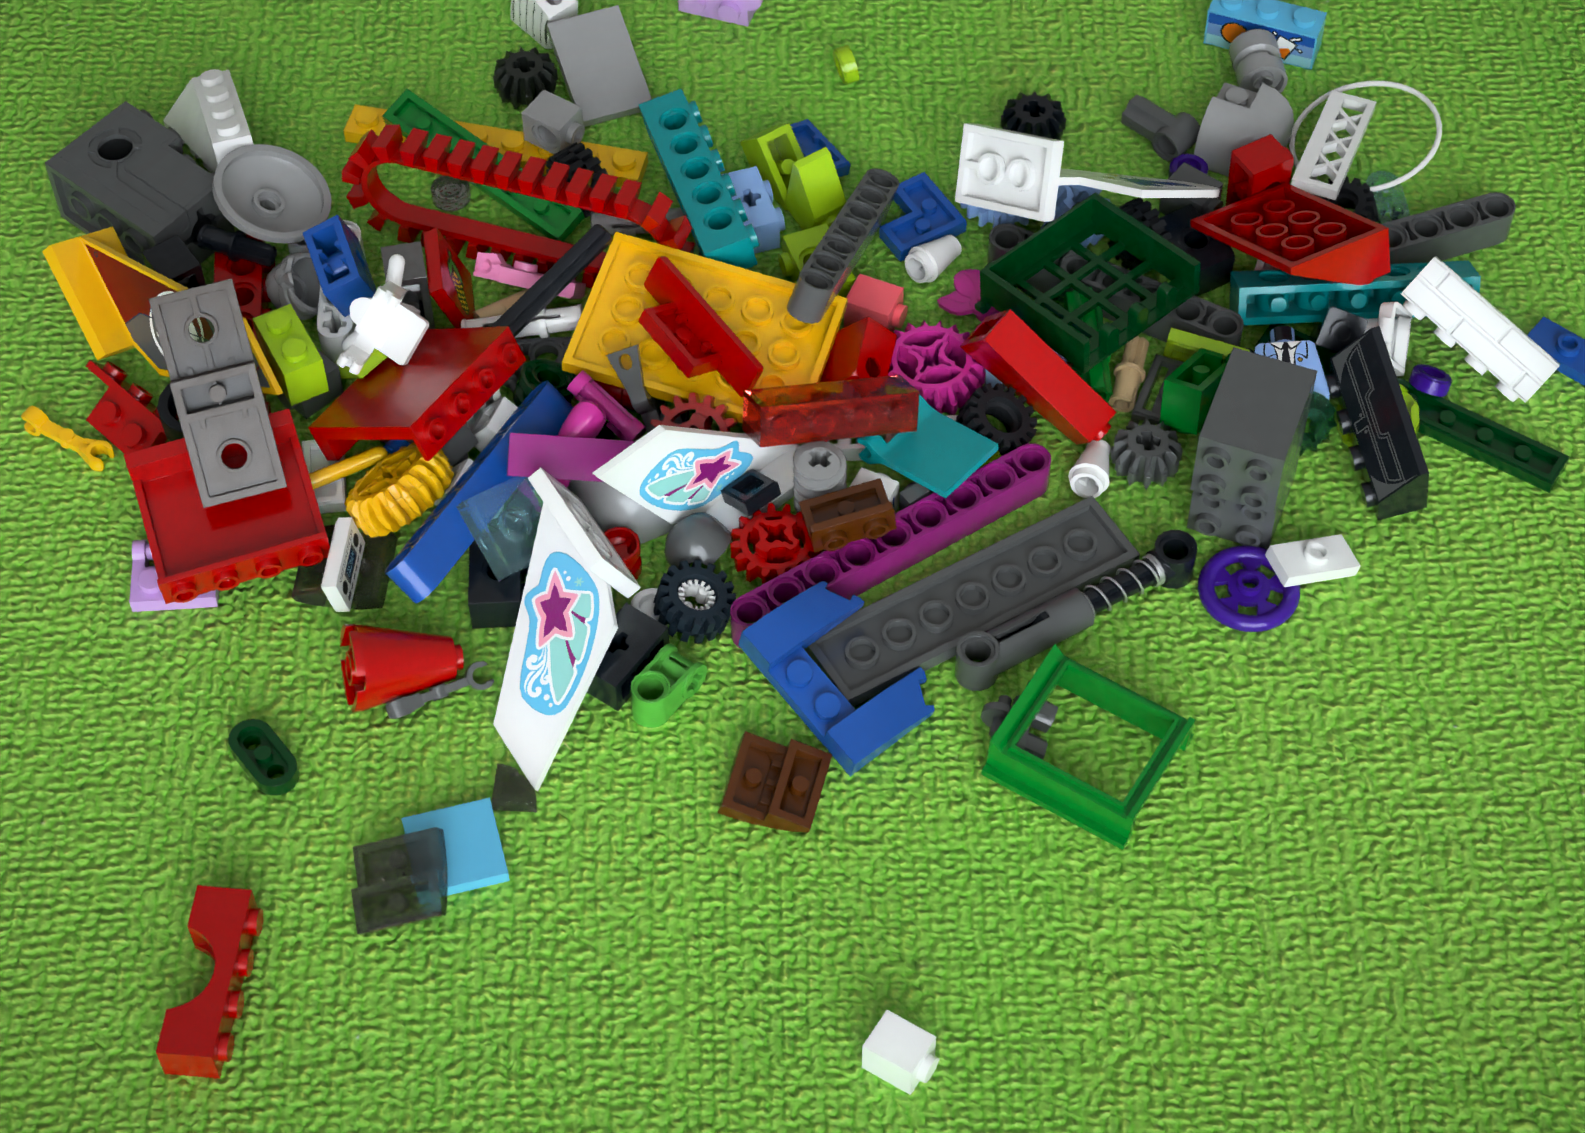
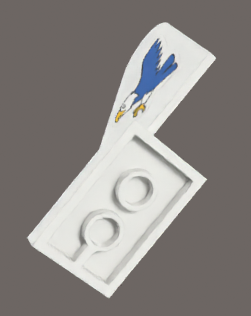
(1023, 172)

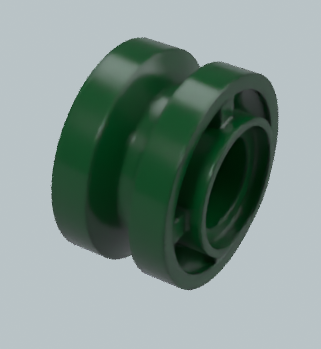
(538, 371)

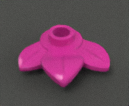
(966, 295)

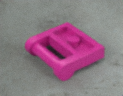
(620, 420)

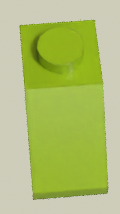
(774, 154)
(815, 190)

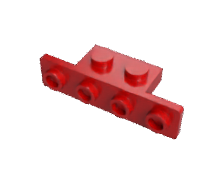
(693, 331)
(125, 411)

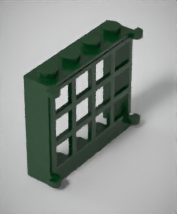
(1065, 233)

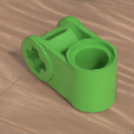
(669, 682)

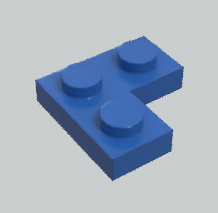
(926, 218)

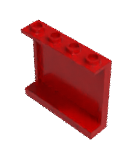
(427, 398)
(230, 541)

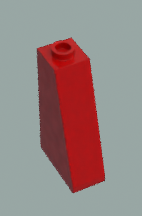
(1034, 370)

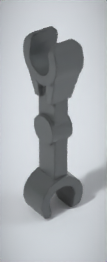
(409, 703)

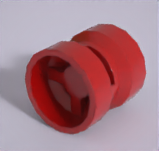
(628, 548)

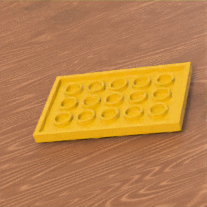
(744, 299)

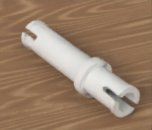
(543, 324)

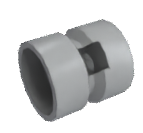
(1257, 61)

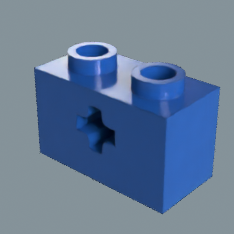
(339, 263)

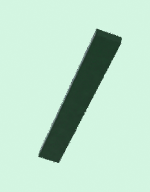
(1472, 432)

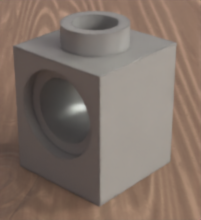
(552, 122)

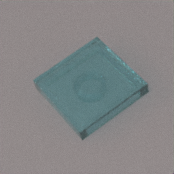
(504, 524)

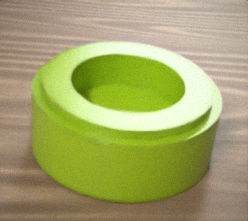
(846, 65)

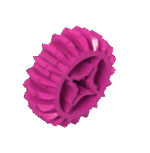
(937, 365)

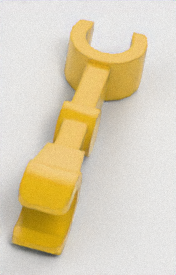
(87, 448)

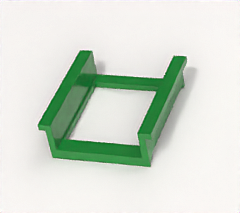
(1061, 791)

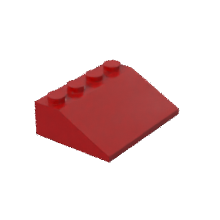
(1302, 235)

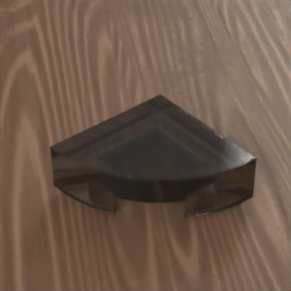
(512, 791)

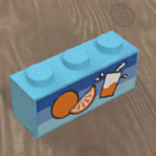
(1295, 27)

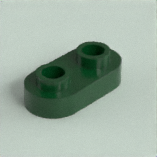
(265, 760)

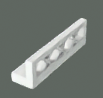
(1324, 141)

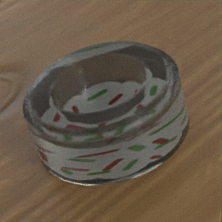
(450, 193)

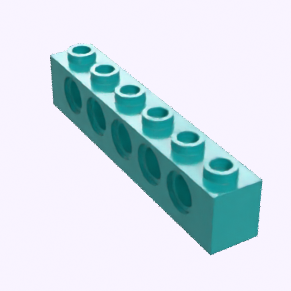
(697, 180)
(1282, 298)

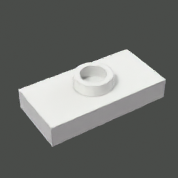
(1312, 560)

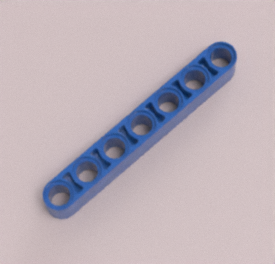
(444, 533)

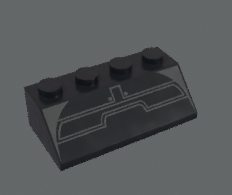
(1378, 427)

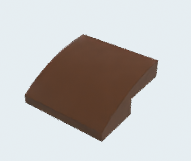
(775, 783)

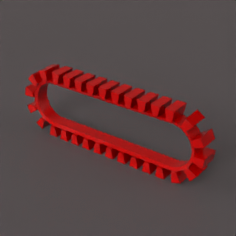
(389, 148)

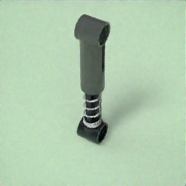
(1070, 612)

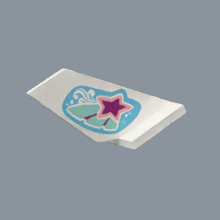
(686, 468)
(559, 628)

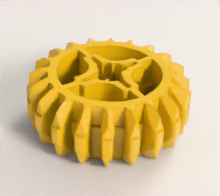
(398, 490)

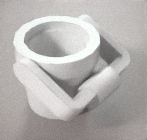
(1395, 332)

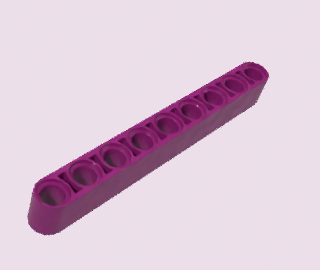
(977, 502)

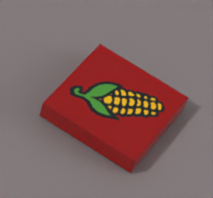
(448, 279)

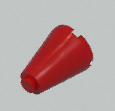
(394, 663)

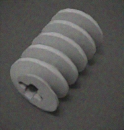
(817, 471)

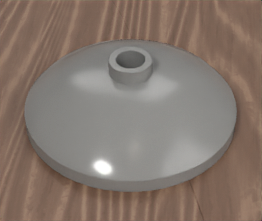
(271, 193)

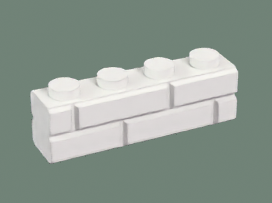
(1479, 329)

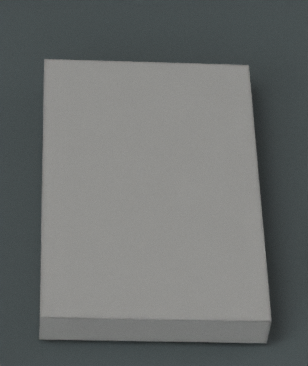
(599, 65)

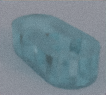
(1394, 203)

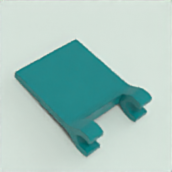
(935, 455)

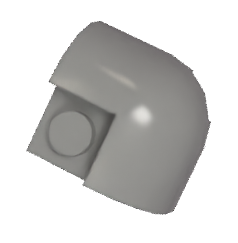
(1238, 119)
(615, 509)

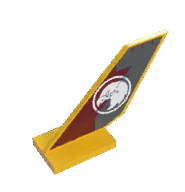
(113, 305)

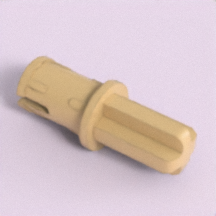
(1129, 375)

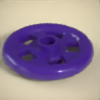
(1226, 609)

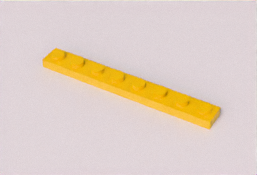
(617, 161)

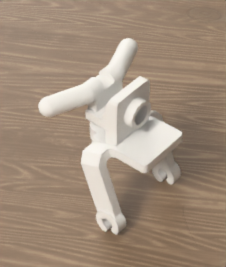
(383, 323)

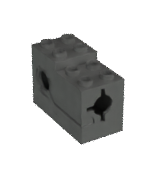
(137, 180)
(1250, 448)

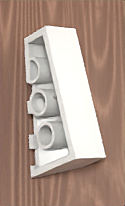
(210, 117)

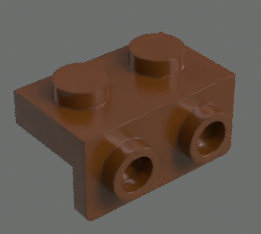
(848, 516)

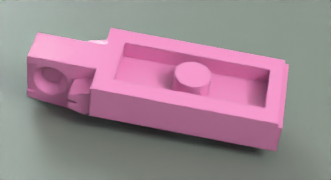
(523, 274)

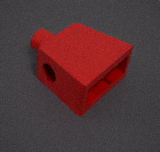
(860, 352)

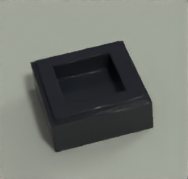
(750, 492)

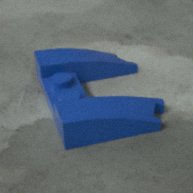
(848, 733)

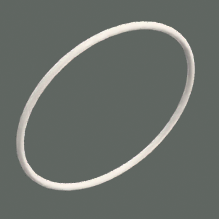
(1427, 101)

